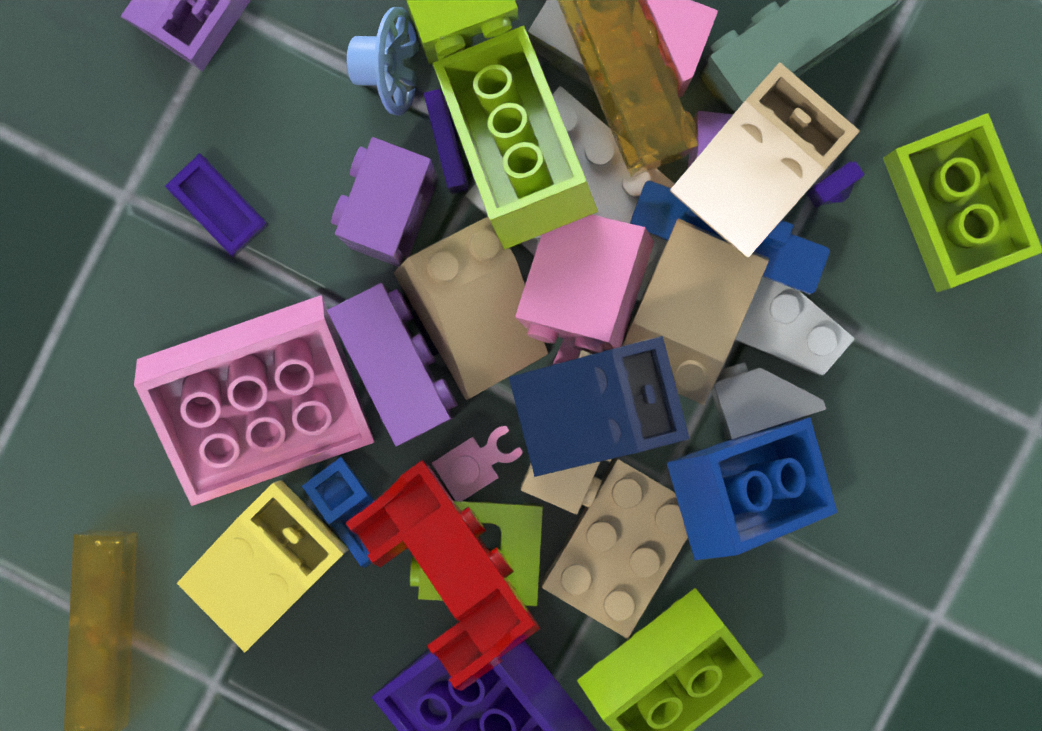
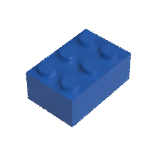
(752, 489)

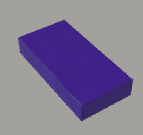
(446, 141)
(216, 205)

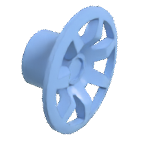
(381, 58)

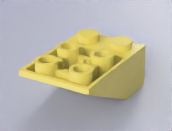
(262, 565)

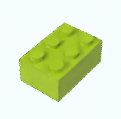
(962, 203)
(671, 671)

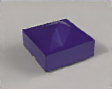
(836, 186)

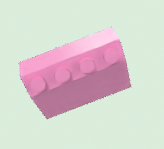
(253, 401)

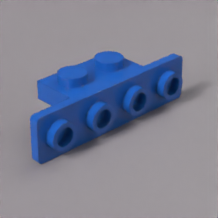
(791, 258)

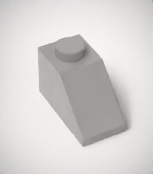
(758, 400)

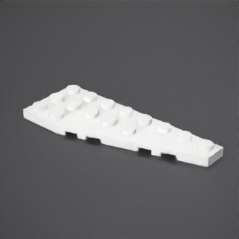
(779, 317)

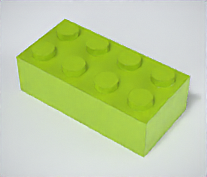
(514, 138)

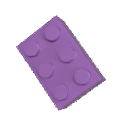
(385, 201)
(393, 363)

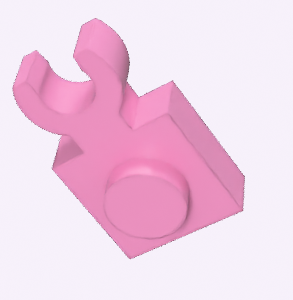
(470, 467)

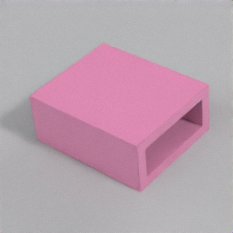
(585, 283)

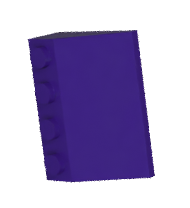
(509, 697)

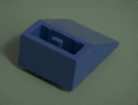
(599, 407)

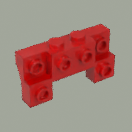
(466, 575)

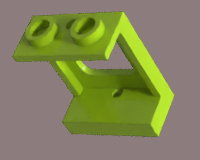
(519, 544)

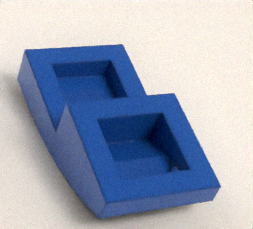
(339, 498)

